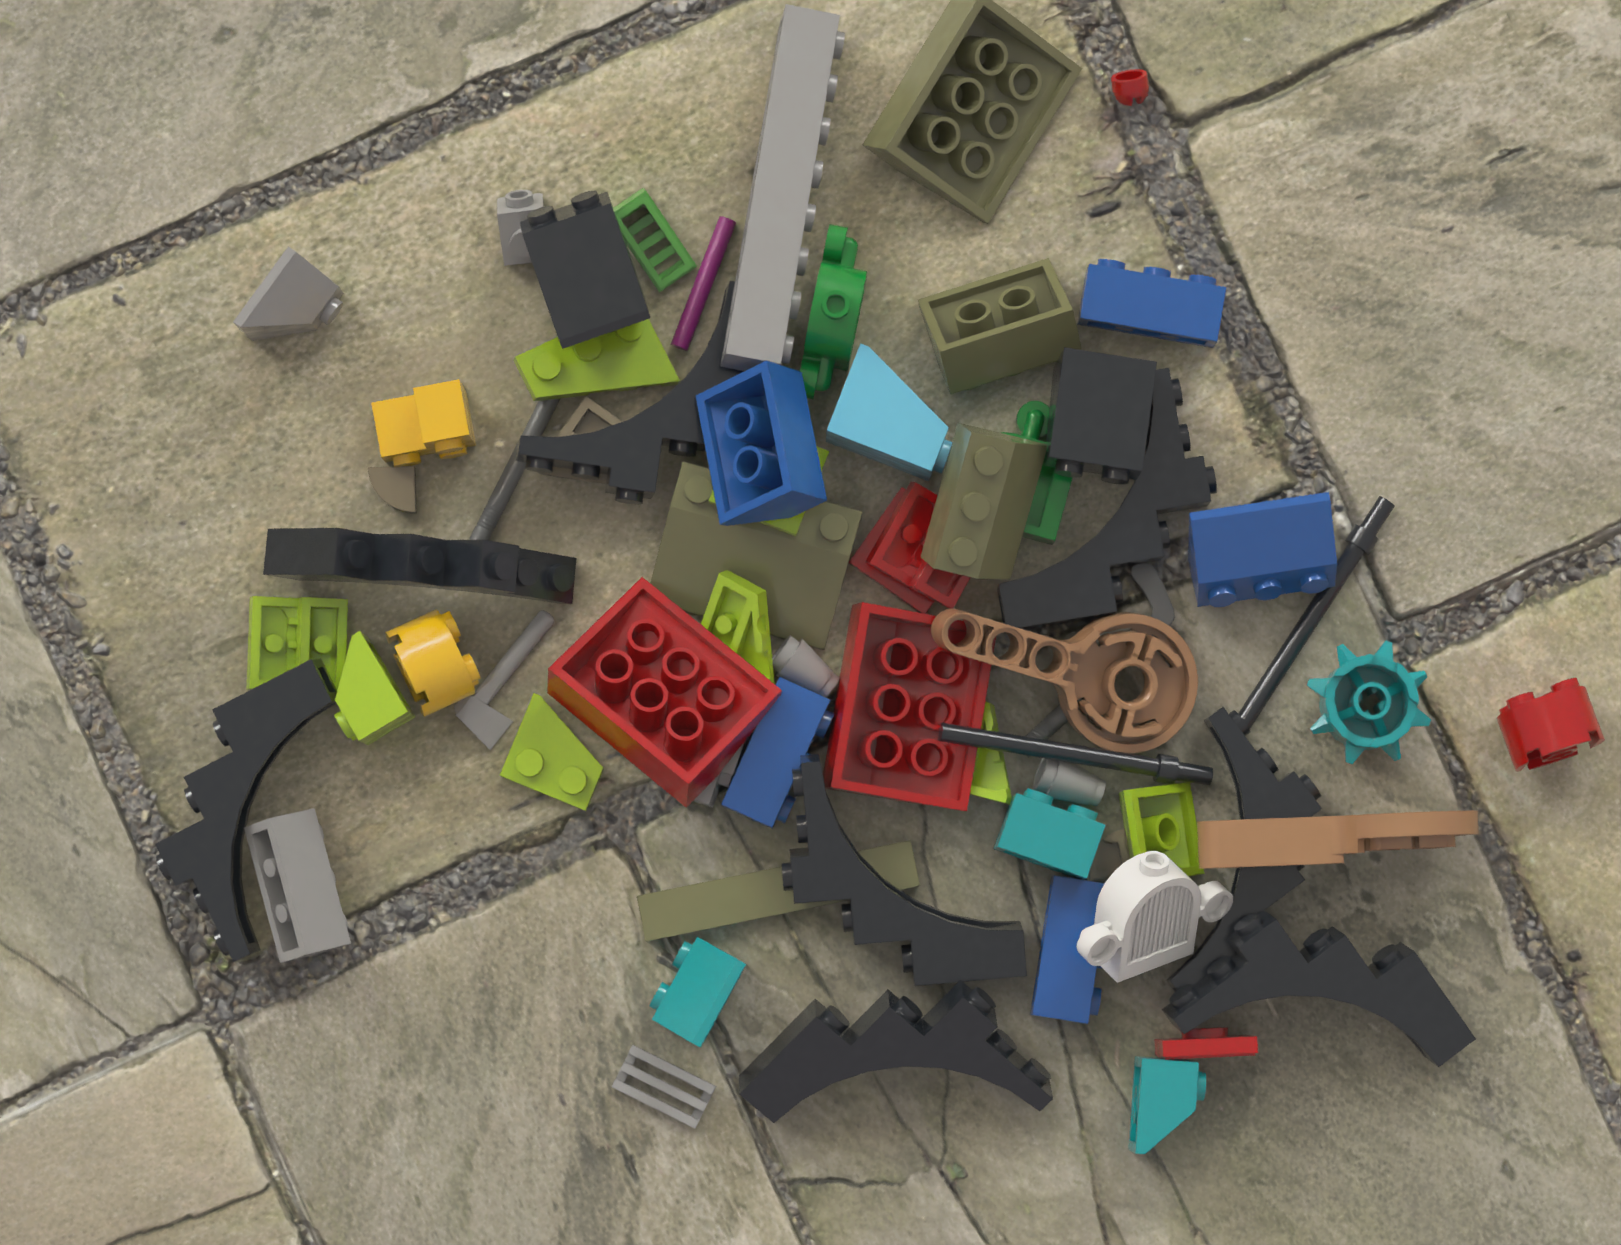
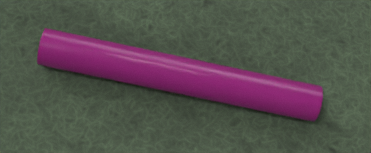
(703, 283)

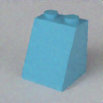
(887, 420)

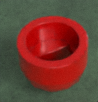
(1130, 85)

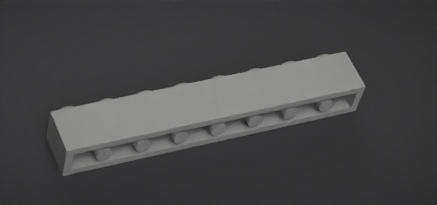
(781, 189)

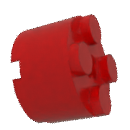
(1549, 726)

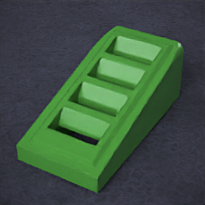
(674, 272)

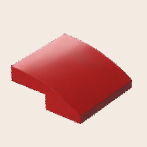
(901, 547)

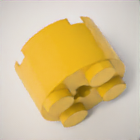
(432, 661)

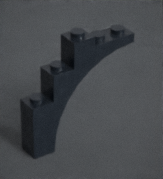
(632, 448)
(419, 562)
(1082, 583)
(1258, 797)
(211, 850)
(941, 943)
(1327, 967)
(891, 1034)

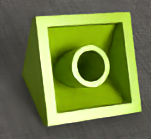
(1163, 822)

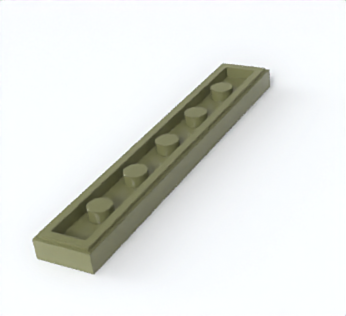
(753, 896)

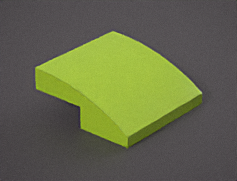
(293, 631)

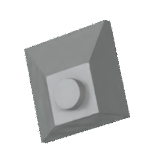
(290, 300)

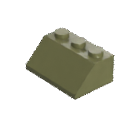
(999, 325)
(983, 503)

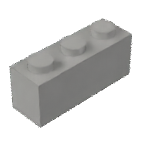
(297, 885)

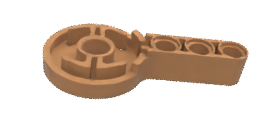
(1089, 672)
(1326, 837)

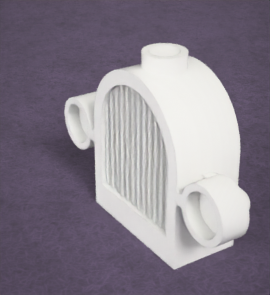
(1149, 916)

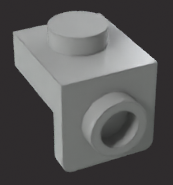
(510, 212)

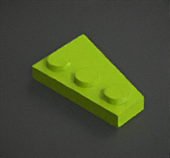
(609, 362)

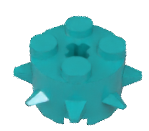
(1393, 714)

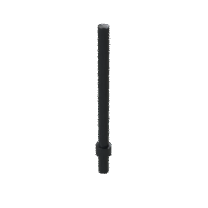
(1360, 542)
(1162, 768)

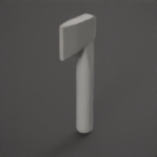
(474, 710)

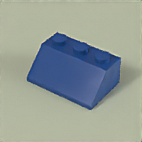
(761, 445)
(1262, 550)

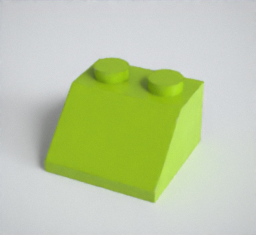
(368, 695)

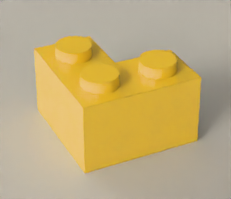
(424, 424)

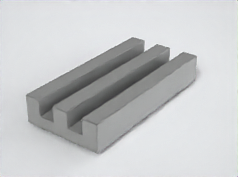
(628, 1068)

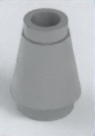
(803, 666)
(1068, 782)

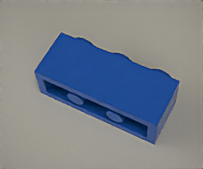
(1152, 303)
(775, 748)
(1063, 977)

